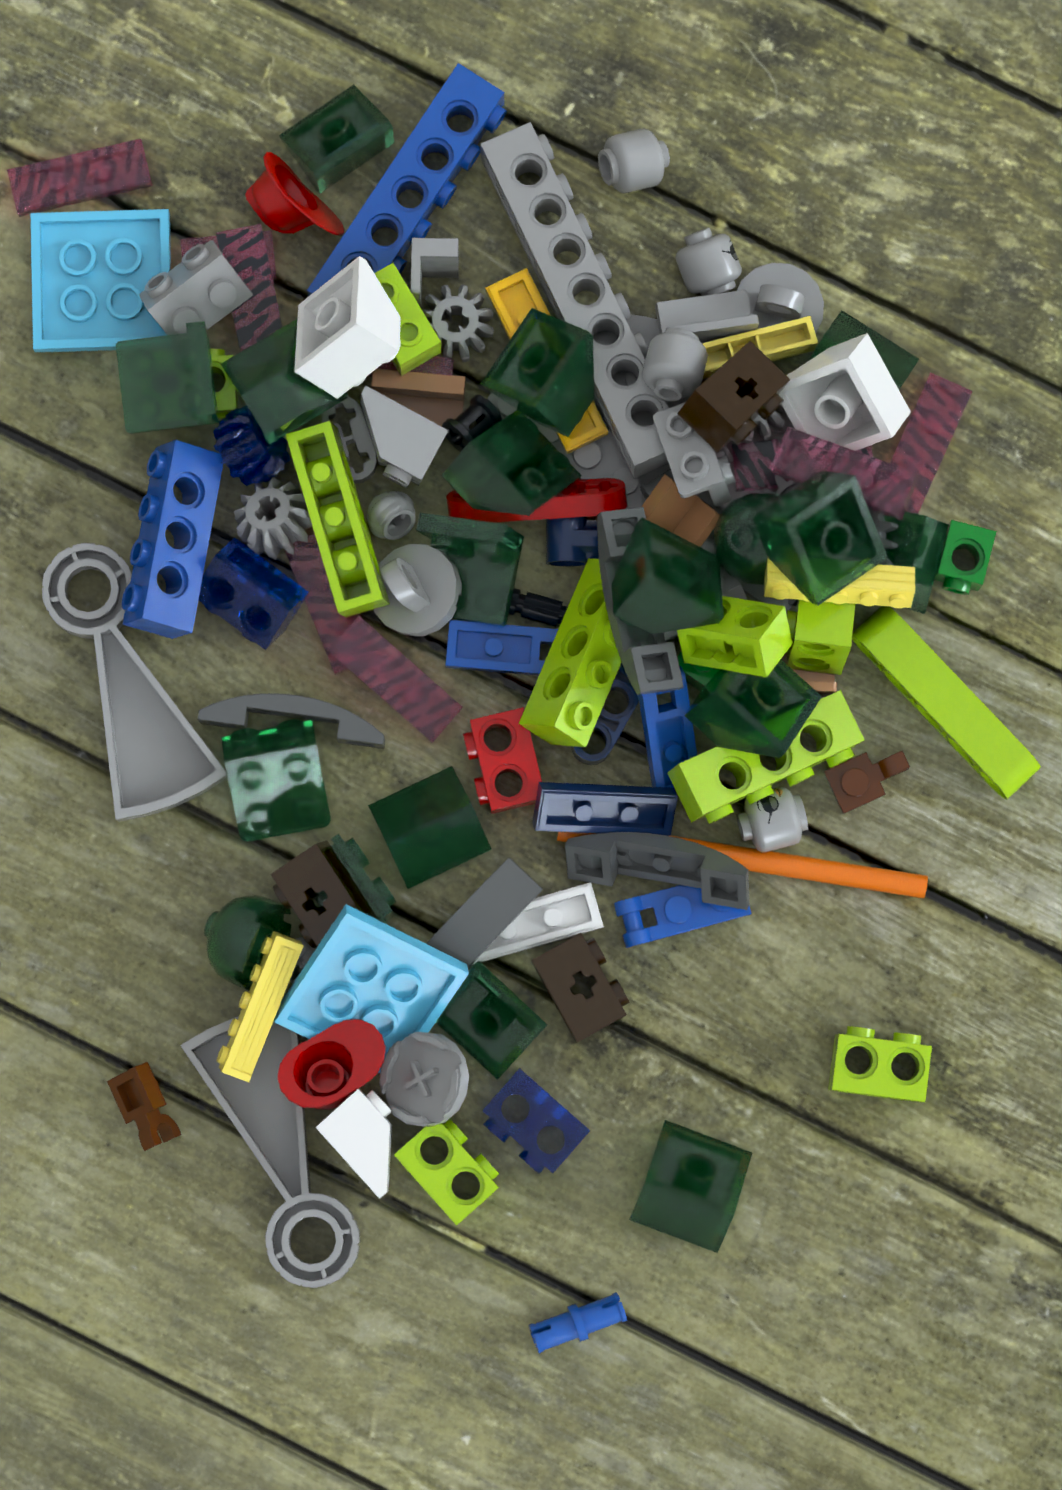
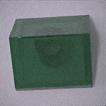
(338, 138)
(430, 827)
(490, 1021)

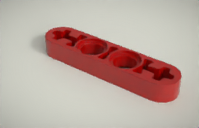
(580, 499)

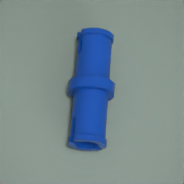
(577, 1322)

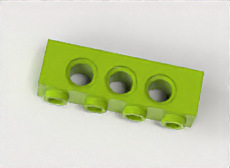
(337, 519)
(576, 669)
(704, 794)

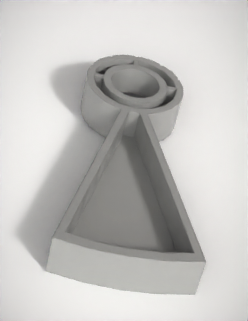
(149, 742)
(278, 1140)

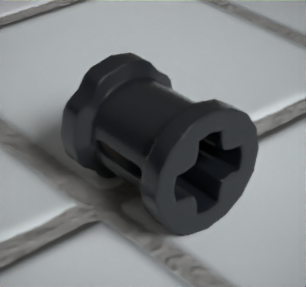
(458, 429)

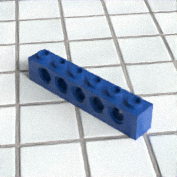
(460, 95)

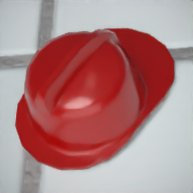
(286, 202)
(332, 1065)

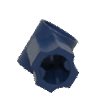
(571, 541)

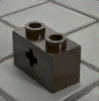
(734, 396)
(314, 872)
(557, 972)

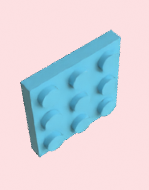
(91, 277)
(371, 976)

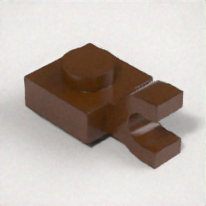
(859, 781)
(139, 1101)

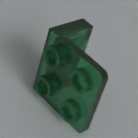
(276, 780)

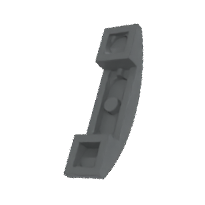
(645, 656)
(235, 714)
(659, 858)
(486, 913)

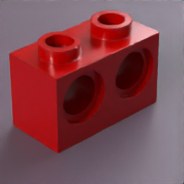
(517, 759)

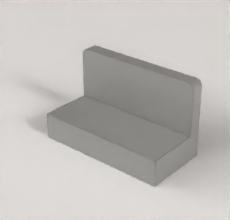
(433, 260)
(708, 315)

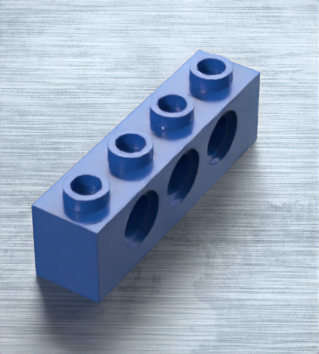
(198, 477)

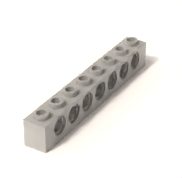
(524, 152)

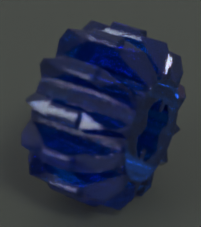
(247, 450)

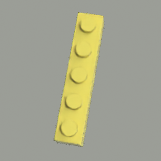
(774, 341)
(879, 586)
(259, 1006)

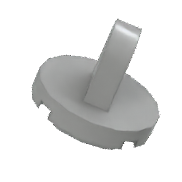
(783, 294)
(420, 589)
(424, 1079)

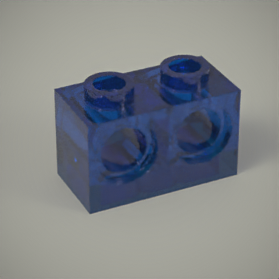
(253, 588)
(542, 1112)

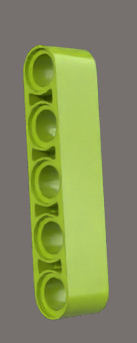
(945, 701)

